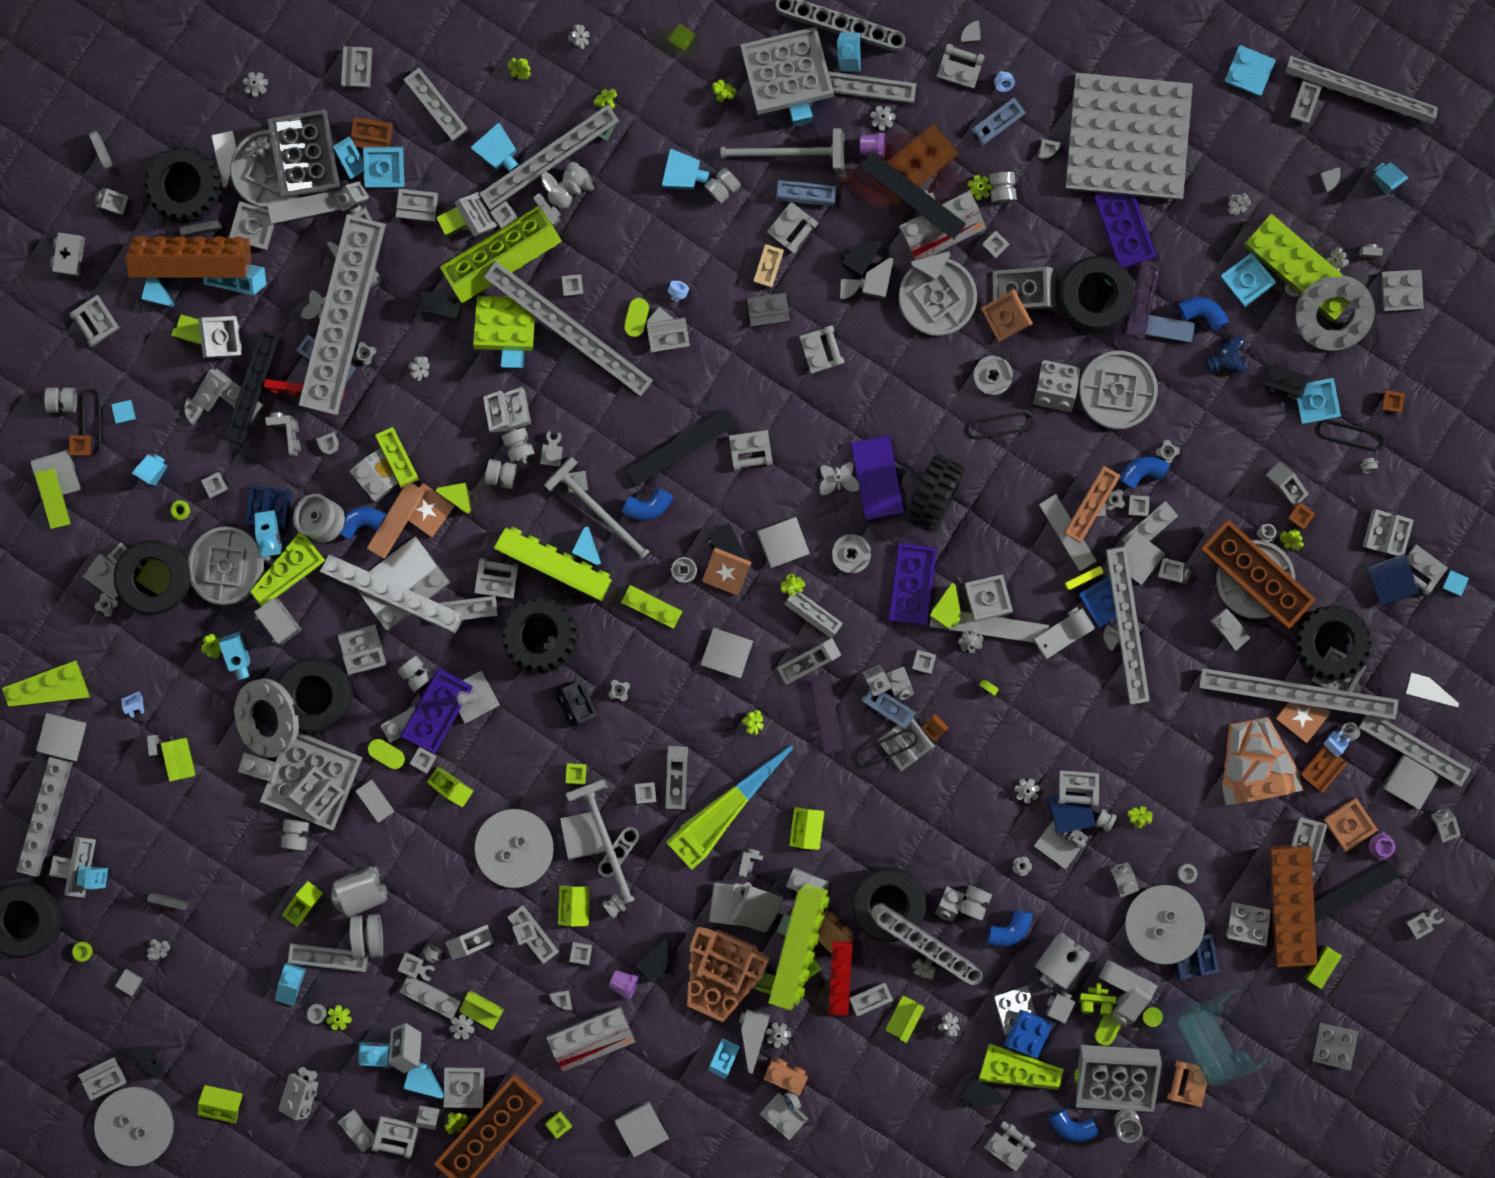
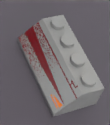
(926, 239)
(590, 1038)

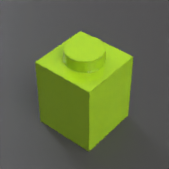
(451, 222)

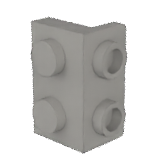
(298, 1097)

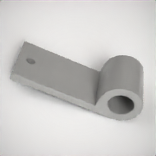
(1064, 633)

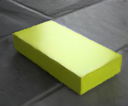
(1084, 577)

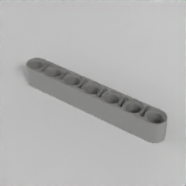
(851, 22)
(919, 940)

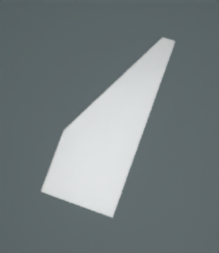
(224, 148)
(1426, 688)

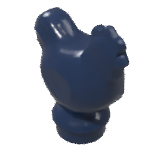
(1228, 357)

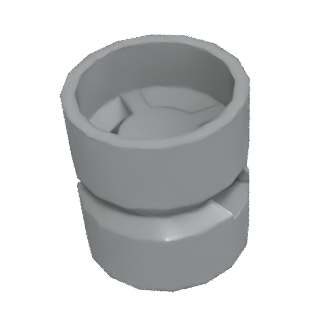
(1002, 184)
(720, 187)
(60, 400)
(500, 474)
(684, 570)
(413, 667)
(294, 834)
(975, 902)
(1128, 1125)

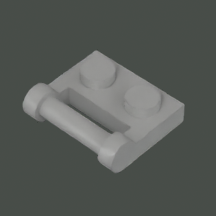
(958, 72)
(476, 214)
(786, 225)
(99, 317)
(815, 351)
(750, 443)
(1427, 566)
(493, 584)
(1080, 783)
(395, 1130)

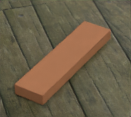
(1092, 504)
(396, 520)

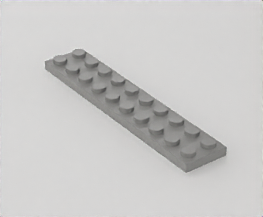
(342, 315)

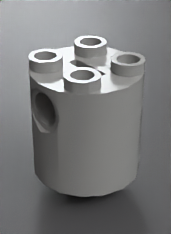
(359, 891)
(1062, 961)

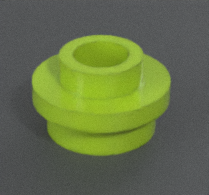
(175, 506)

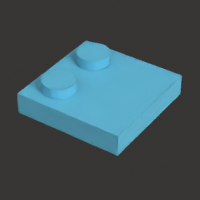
(1249, 70)
(383, 166)
(1248, 279)
(1319, 402)

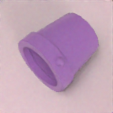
(873, 143)
(1381, 846)
(623, 984)

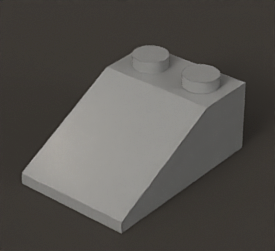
(1033, 286)

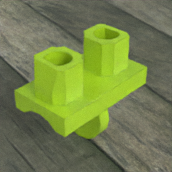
(1088, 1000)

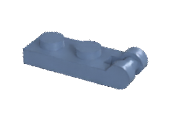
(998, 121)
(890, 708)

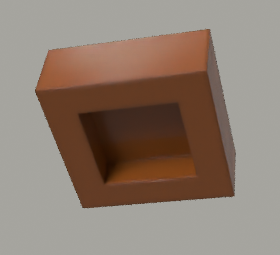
(1393, 401)
(79, 445)
(1301, 516)
(934, 727)

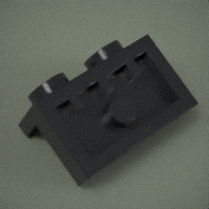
(1286, 382)
(576, 703)

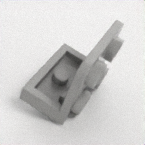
(1057, 386)
(292, 427)

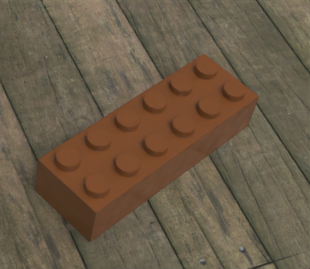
(189, 257)
(1257, 574)
(1293, 905)
(490, 1129)

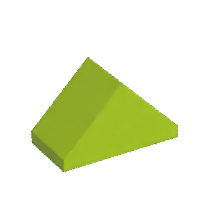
(457, 495)

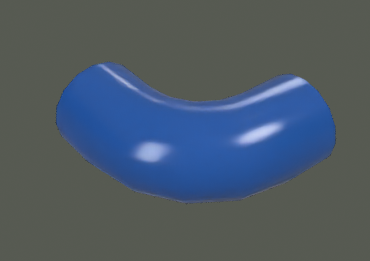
(1204, 308)
(1143, 467)
(647, 509)
(361, 517)
(1013, 932)
(1071, 1130)

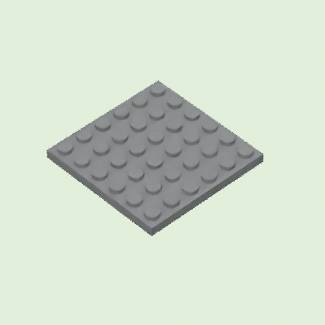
(1129, 136)

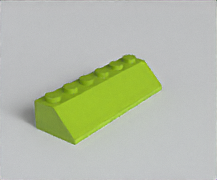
(510, 246)
(551, 563)

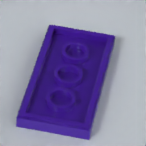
(1125, 228)
(877, 477)
(912, 584)
(435, 711)

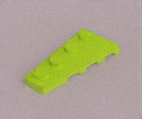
(292, 565)
(53, 685)
(1016, 1069)

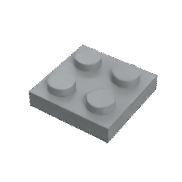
(252, 223)
(1402, 290)
(988, 598)
(464, 1087)

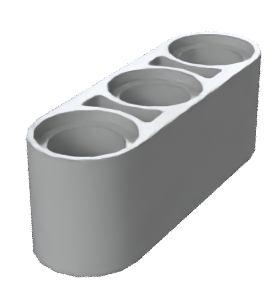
(623, 843)
(1126, 979)

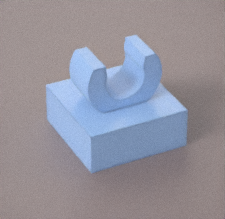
(132, 703)
(1336, 743)

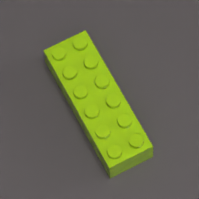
(1294, 261)
(798, 946)

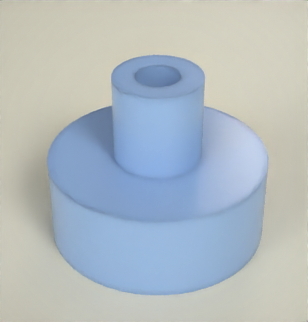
(1004, 81)
(678, 290)

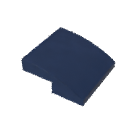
(268, 499)
(1393, 580)
(1071, 815)
(1201, 962)

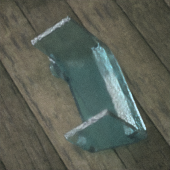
(1210, 1045)

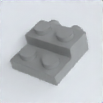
(219, 337)

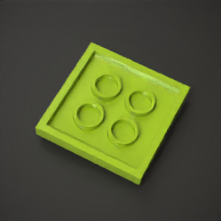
(502, 324)

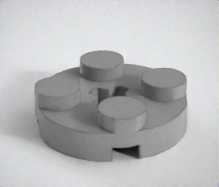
(982, 372)
(862, 556)

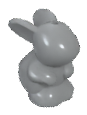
(573, 182)

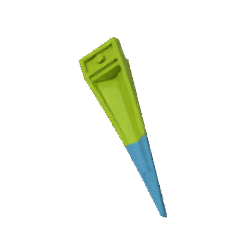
(703, 830)

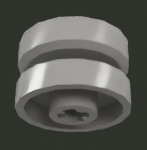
(319, 518)
(366, 935)

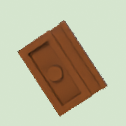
(371, 133)
(1323, 769)

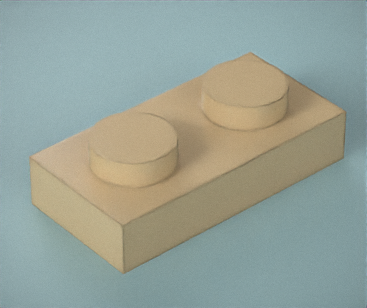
(768, 266)

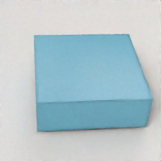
(123, 411)
(1455, 583)

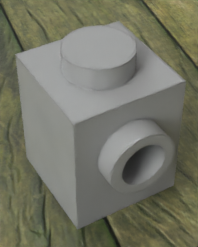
(1060, 1006)

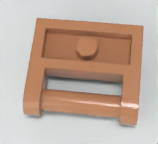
(1194, 1087)

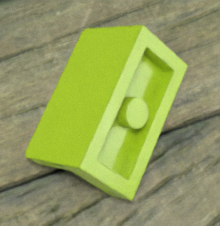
(187, 329)
(178, 759)
(806, 828)
(573, 905)
(1326, 962)
(481, 1010)
(904, 1018)
(219, 1104)

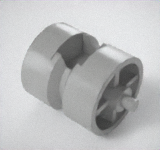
(518, 446)

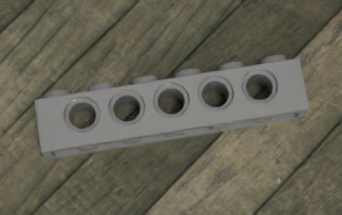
(44, 816)

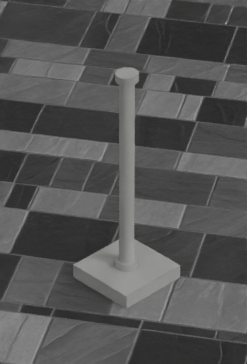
(835, 151)
(563, 476)
(479, 700)
(588, 793)

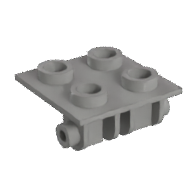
(1061, 847)
(1248, 924)
(1010, 1004)
(1335, 1046)

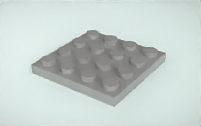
(787, 70)
(294, 764)

